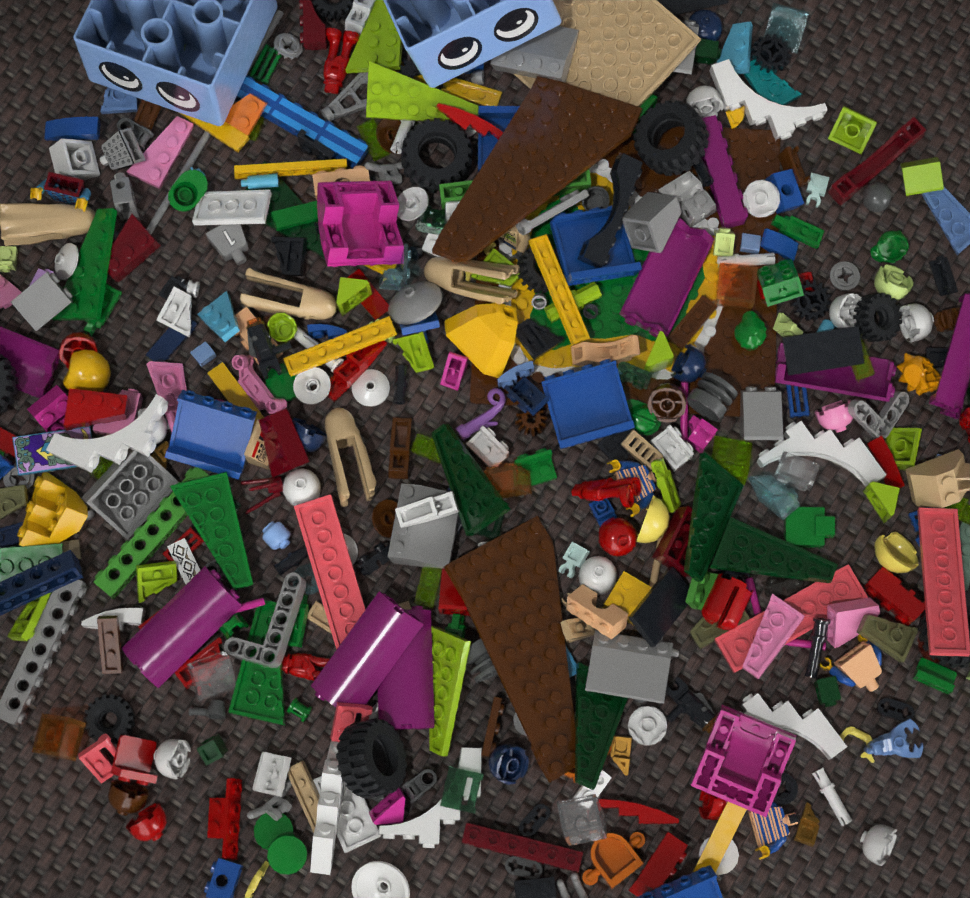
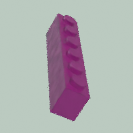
(724, 188)

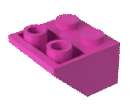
(50, 410)

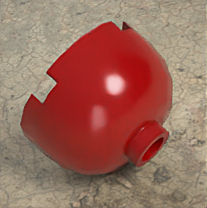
(75, 342)
(617, 537)
(711, 807)
(148, 824)

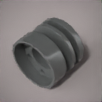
(711, 396)
(481, 658)

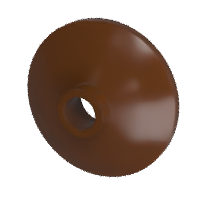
(385, 129)
(383, 510)

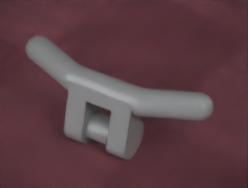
(382, 170)
(269, 806)

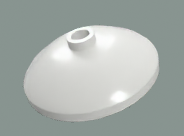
(370, 878)

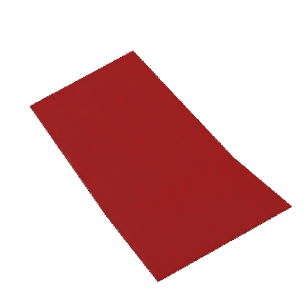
(375, 303)
(886, 461)

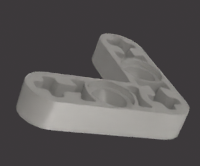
(879, 420)

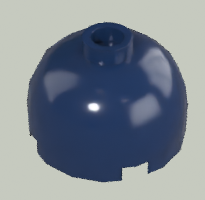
(709, 24)
(689, 365)
(310, 435)
(508, 763)

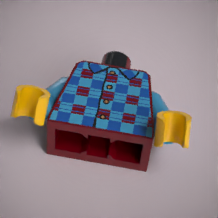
(63, 189)

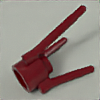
(272, 484)

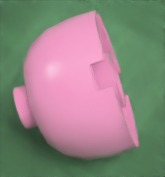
(834, 416)

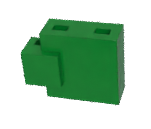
(808, 527)

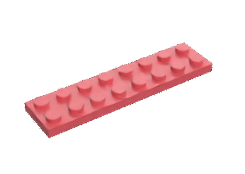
(331, 565)
(943, 582)
(810, 602)

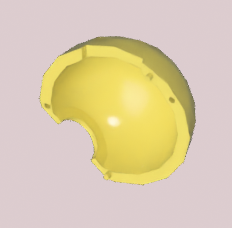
(655, 522)
(896, 553)

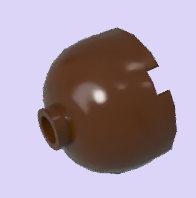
(667, 402)
(127, 798)

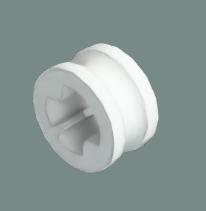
(193, 288)

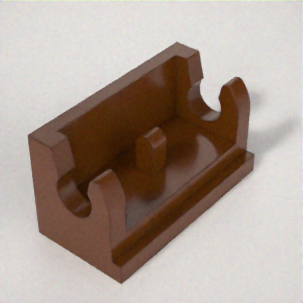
(790, 160)

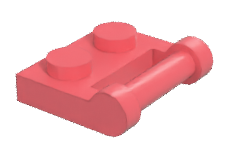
(346, 715)
(95, 759)

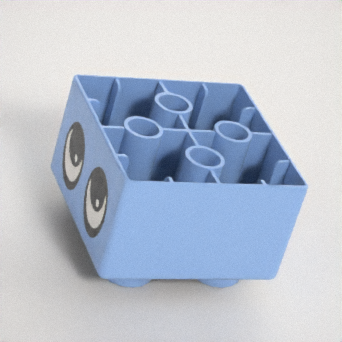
(462, 34)
(142, 53)

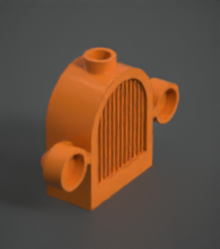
(614, 859)

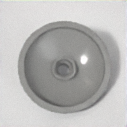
(415, 302)

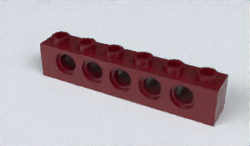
(522, 847)

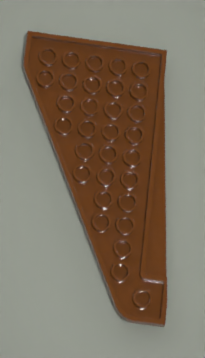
(541, 151)
(518, 614)

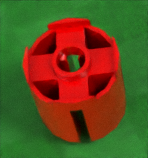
(726, 603)

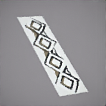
(184, 559)

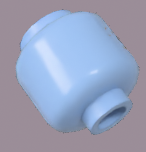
(276, 535)

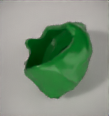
(890, 247)
(750, 331)

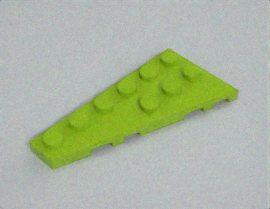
(377, 42)
(404, 98)
(449, 666)

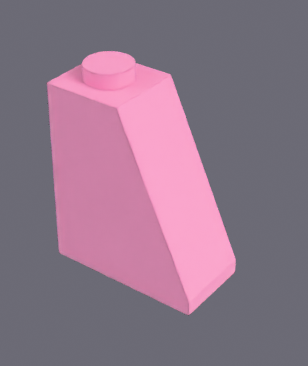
(135, 404)
(846, 618)

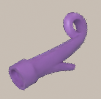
(474, 425)

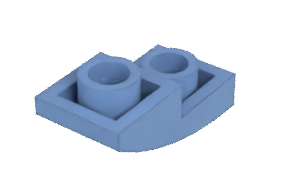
(509, 378)

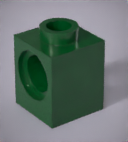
(707, 52)
(827, 691)
(212, 749)

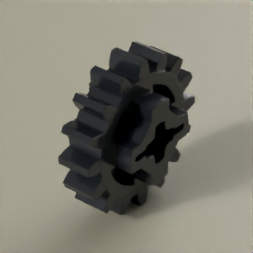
(778, 51)
(818, 299)

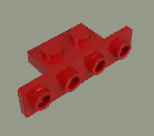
(224, 818)

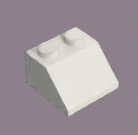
(74, 159)

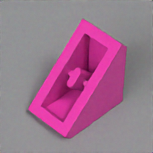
(454, 370)
(389, 810)

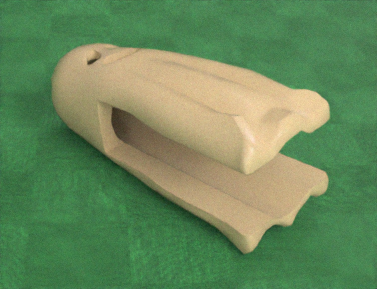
(42, 222)
(451, 274)
(314, 304)
(343, 433)

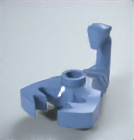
(895, 742)

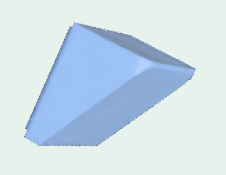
(750, 243)
(203, 354)

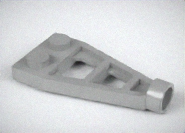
(339, 111)
(567, 201)

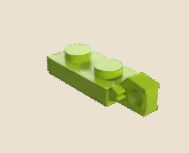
(666, 485)

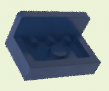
(527, 395)

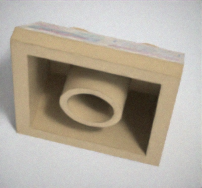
(255, 451)

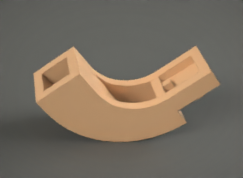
(592, 353)

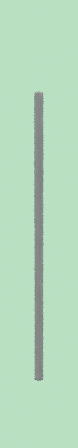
(205, 137)

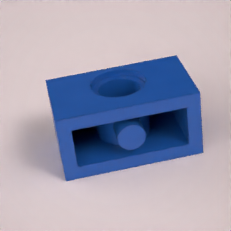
(787, 182)
(231, 871)

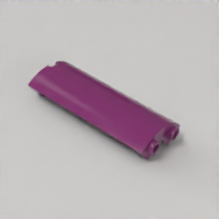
(667, 280)
(31, 360)
(956, 369)
(842, 379)
(182, 626)
(367, 653)
(407, 690)

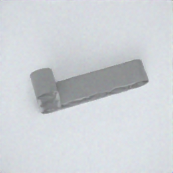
(275, 627)

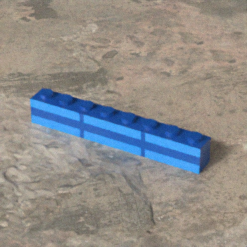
(294, 118)

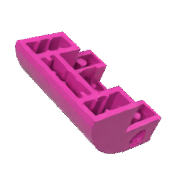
(359, 223)
(743, 760)

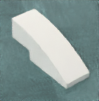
(358, 15)
(427, 510)
(126, 616)

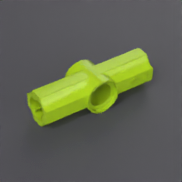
(582, 297)

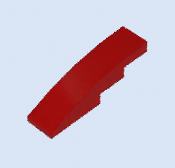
(467, 119)
(353, 368)
(645, 814)

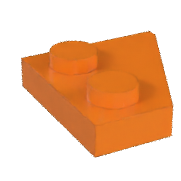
(246, 113)

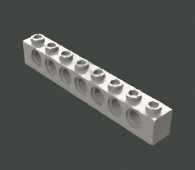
(31, 656)

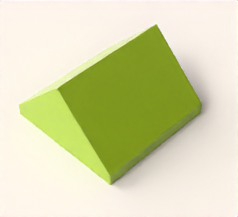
(852, 130)
(922, 176)
(352, 293)
(660, 356)
(904, 446)
(882, 498)

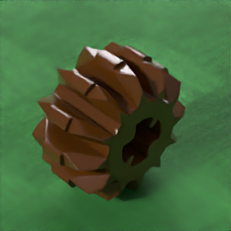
(946, 319)
(524, 425)

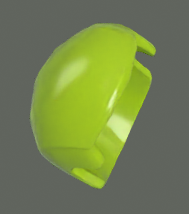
(282, 327)

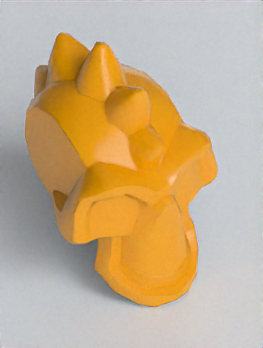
(918, 374)

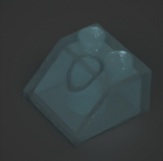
(787, 23)
(775, 495)

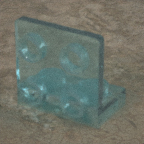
(394, 279)

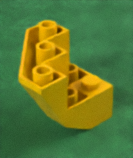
(484, 335)
(52, 513)

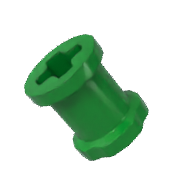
(299, 709)

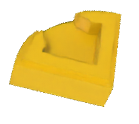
(735, 117)

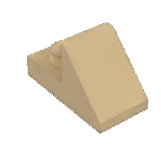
(576, 629)

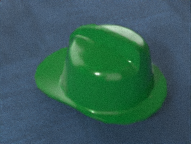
(187, 190)
(644, 422)

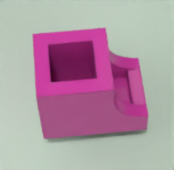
(701, 433)

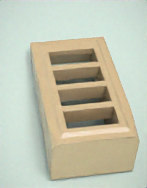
(645, 445)

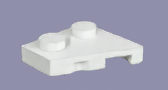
(177, 312)

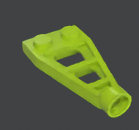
(23, 628)

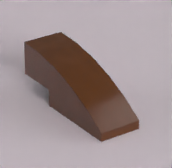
(400, 448)

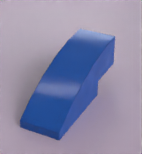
(73, 128)

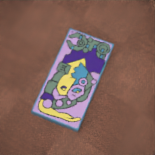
(32, 453)

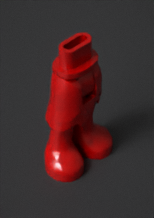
(335, 66)
(598, 490)
(303, 665)

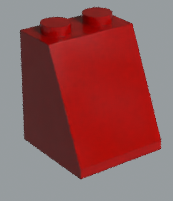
(450, 600)

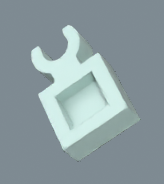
(817, 188)
(575, 557)

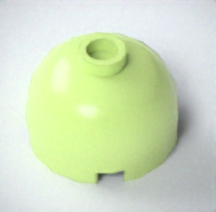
(892, 282)

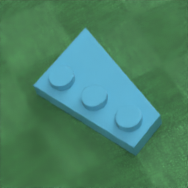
(738, 47)
(220, 317)

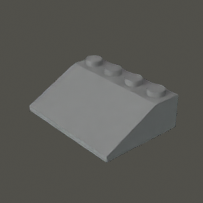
(542, 56)
(130, 492)
(425, 543)
(629, 667)

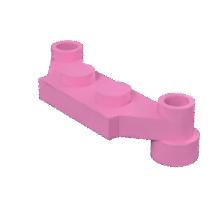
(255, 387)

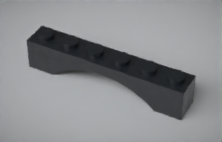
(623, 175)

